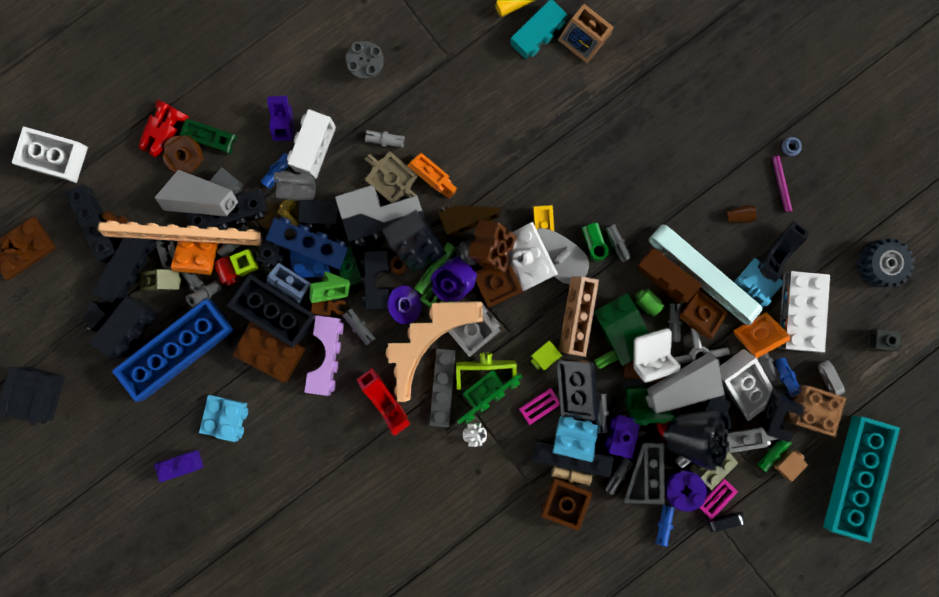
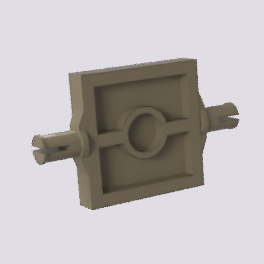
(391, 177)

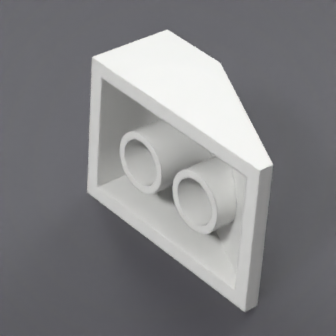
(746, 383)

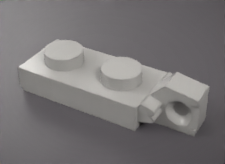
(748, 439)

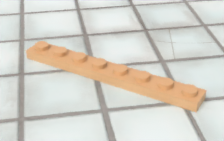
(174, 233)

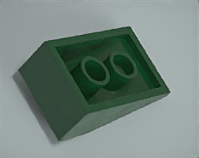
(621, 326)

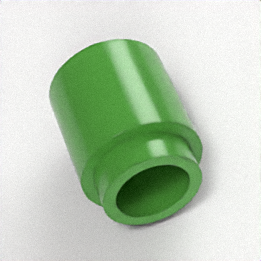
(648, 302)

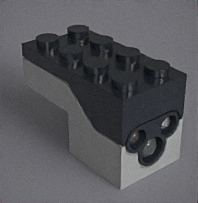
(366, 218)

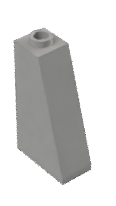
(195, 195)
(691, 385)

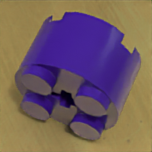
(453, 280)
(693, 496)

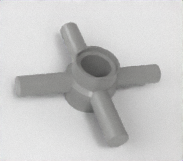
(697, 348)

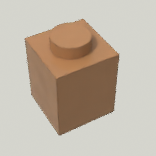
(791, 464)

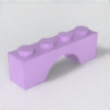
(321, 380)

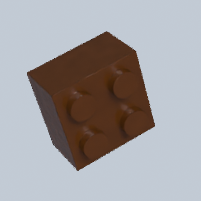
(566, 503)

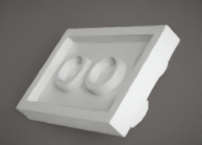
(530, 258)

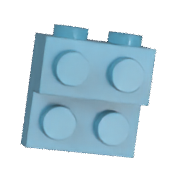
(223, 418)
(575, 438)

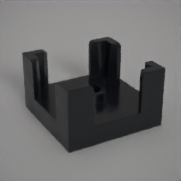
(774, 412)

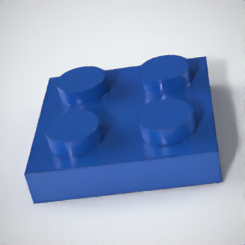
(306, 266)

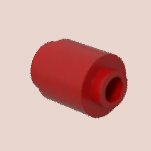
(226, 271)

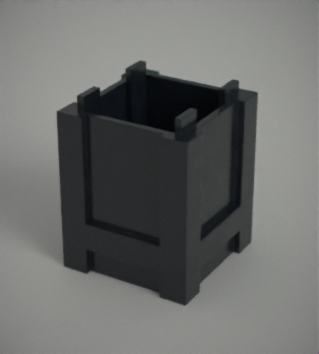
(31, 394)

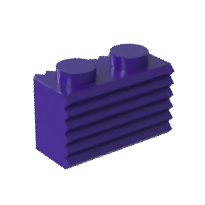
(178, 465)

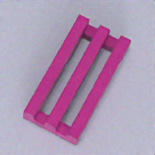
(538, 416)
(719, 507)

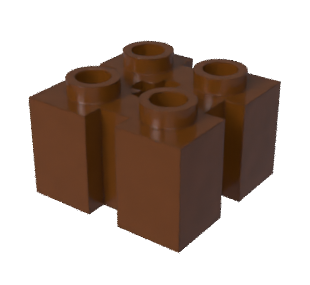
(491, 246)

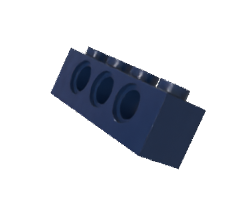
(277, 236)

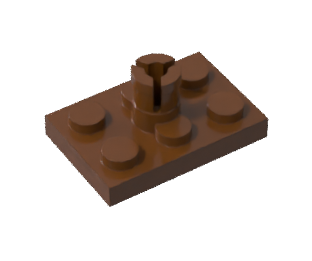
(23, 248)

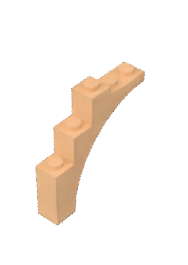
(421, 335)

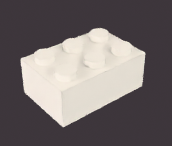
(311, 143)
(49, 154)

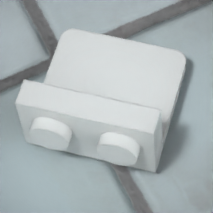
(654, 356)

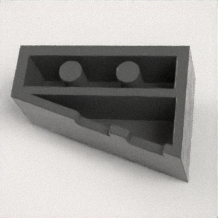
(648, 476)

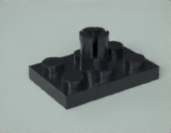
(577, 388)

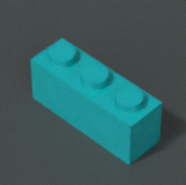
(539, 29)

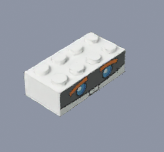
(805, 310)

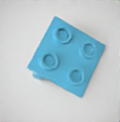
(757, 285)

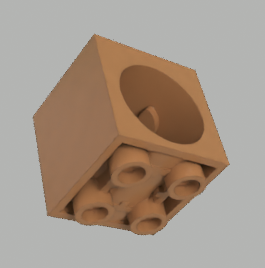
(821, 411)

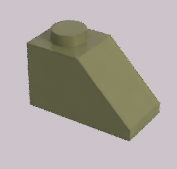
(159, 280)

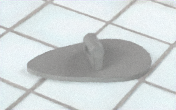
(565, 255)

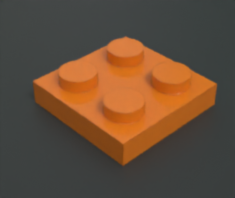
(194, 257)
(761, 335)

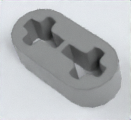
(831, 378)

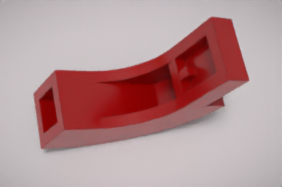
(384, 401)

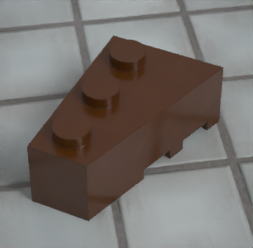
(668, 276)

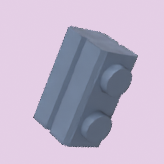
(288, 283)

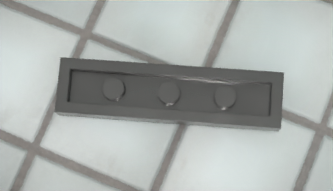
(442, 388)

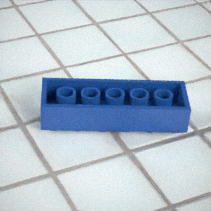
(173, 350)

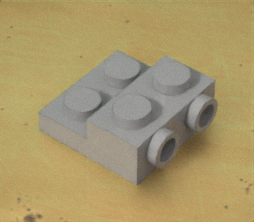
(475, 335)

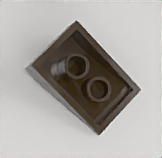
(464, 218)

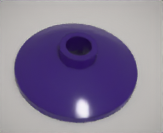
(410, 304)

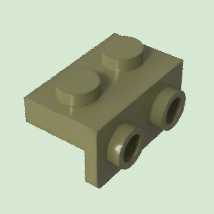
(713, 478)

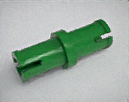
(773, 455)

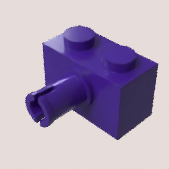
(622, 436)

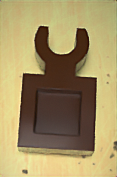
(325, 308)

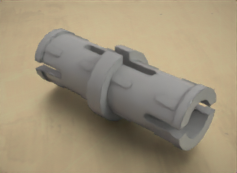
(384, 138)

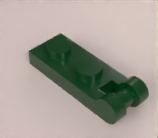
(208, 135)

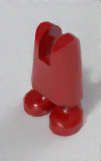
(158, 130)

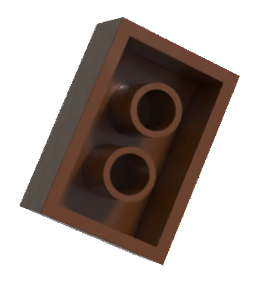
(268, 353)

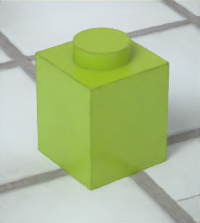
(244, 262)
(545, 356)

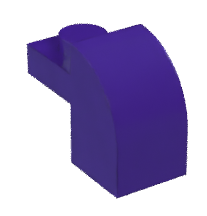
(281, 118)

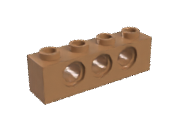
(578, 315)

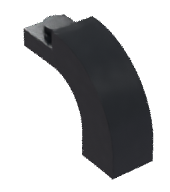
(781, 250)

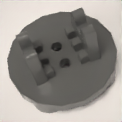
(366, 51)

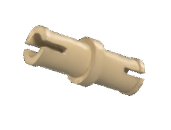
(572, 475)

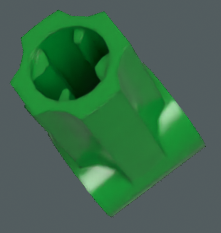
(594, 240)

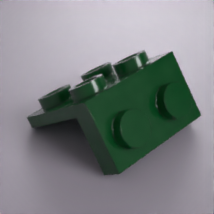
(639, 410)

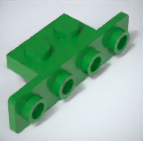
(484, 391)

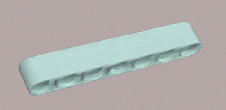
(710, 277)

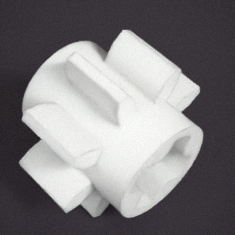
(474, 435)

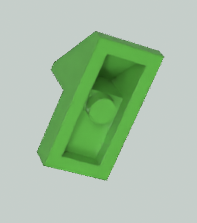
(330, 288)

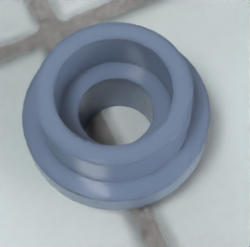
(796, 144)

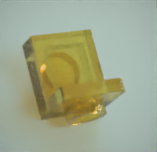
(284, 210)

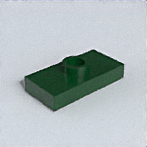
(349, 269)

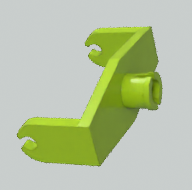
(484, 364)

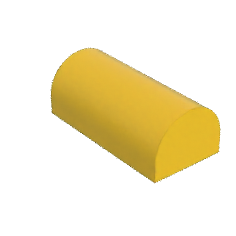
(507, 6)

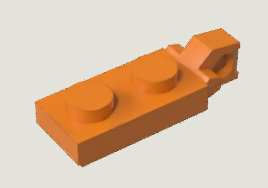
(432, 175)

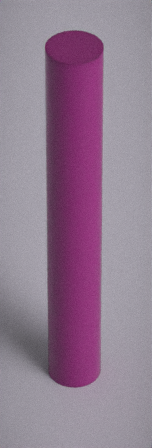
(782, 184)

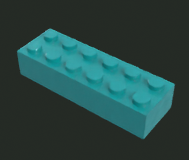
(861, 478)

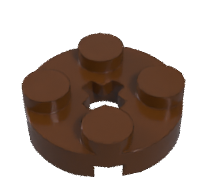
(172, 151)

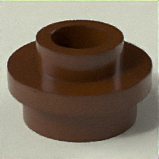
(393, 260)

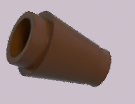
(743, 214)

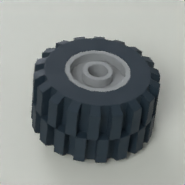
(885, 263)

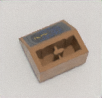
(585, 33)

